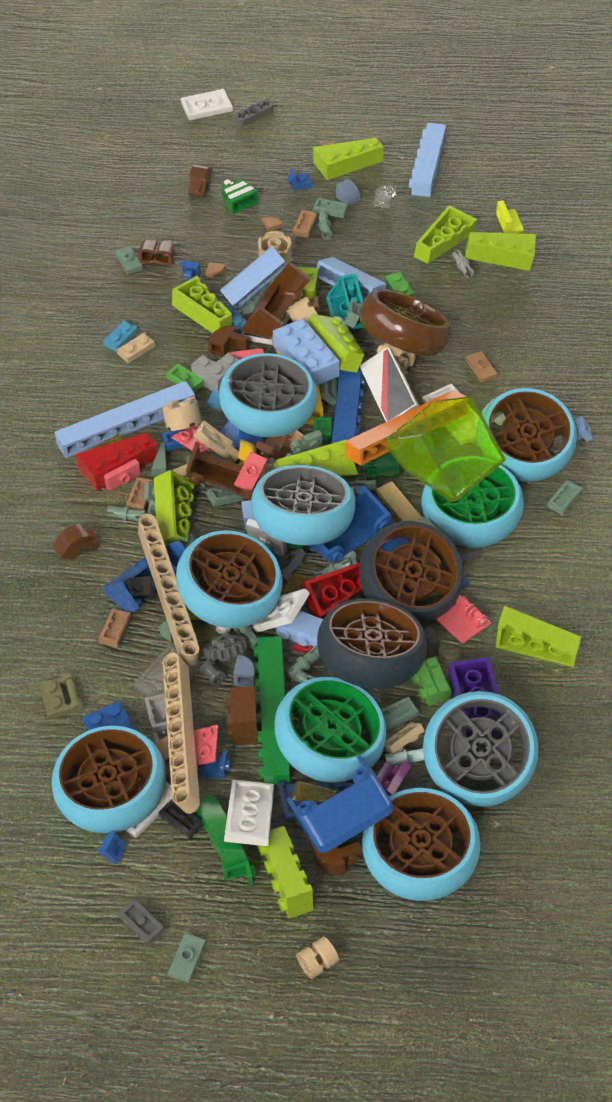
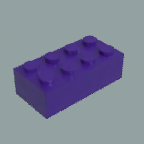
(472, 677)

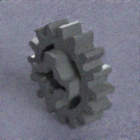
(225, 647)

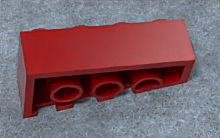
(106, 458)
(332, 589)

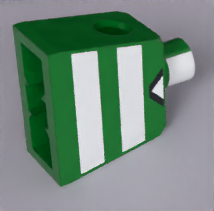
(238, 195)

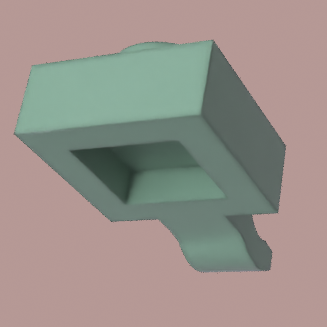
(149, 496)

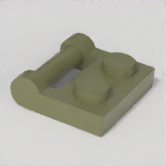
(54, 699)

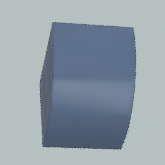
(347, 192)
(244, 672)

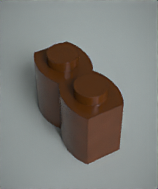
(155, 252)

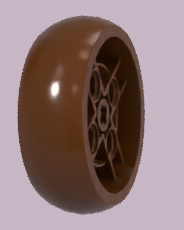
(405, 322)

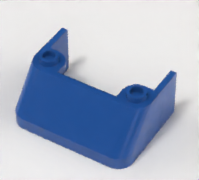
(117, 589)
(346, 812)

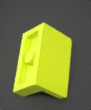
(508, 219)

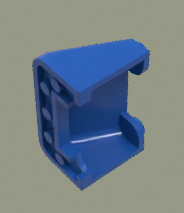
(367, 520)

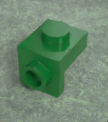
(324, 425)
(239, 869)

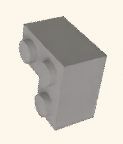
(212, 371)

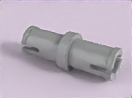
(463, 263)

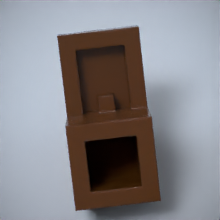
(199, 178)
(225, 339)
(273, 447)
(73, 539)
(335, 860)

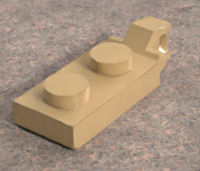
(216, 441)

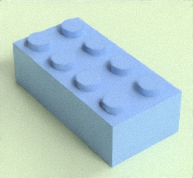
(305, 346)

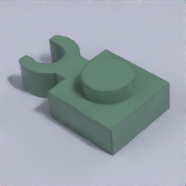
(309, 442)

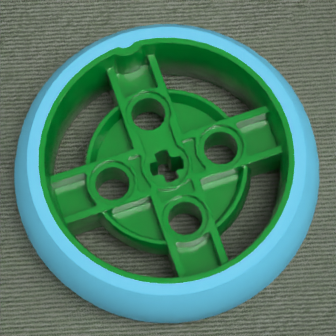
(472, 518)
(338, 716)

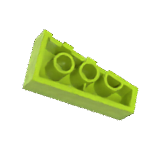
(445, 233)
(502, 249)
(201, 305)
(338, 340)
(172, 506)
(536, 638)
(288, 878)

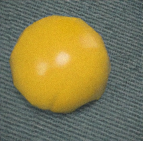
(245, 448)

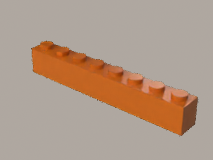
(372, 443)

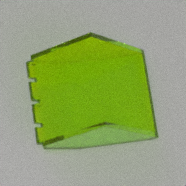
(448, 447)

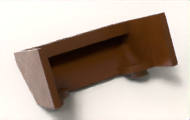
(275, 302)
(217, 473)

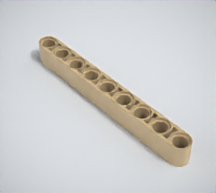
(159, 562)
(180, 733)

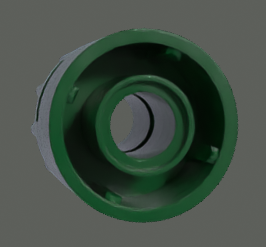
(382, 467)

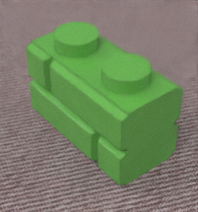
(432, 683)

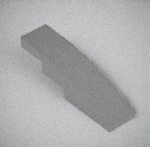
(157, 716)

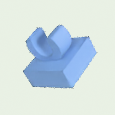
(583, 429)

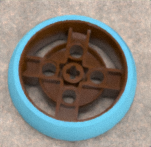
(537, 411)
(229, 579)
(108, 779)
(425, 811)

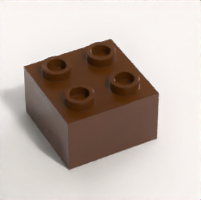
(242, 715)

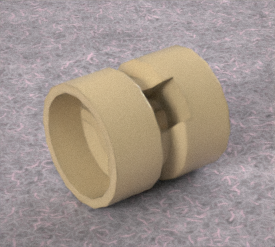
(324, 953)

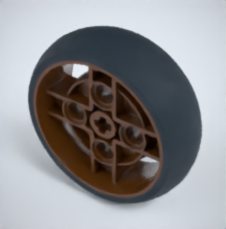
(421, 538)
(371, 643)

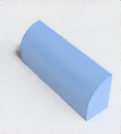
(332, 268)
(254, 278)

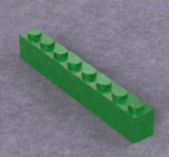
(272, 692)

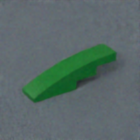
(215, 824)

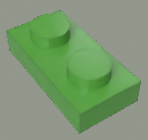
(398, 283)
(180, 374)

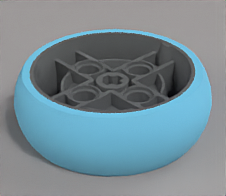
(267, 395)
(303, 504)
(506, 777)

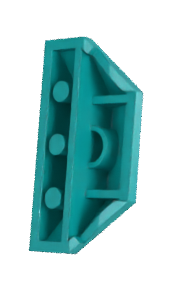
(341, 294)

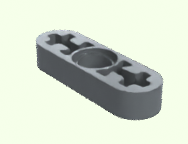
(246, 116)

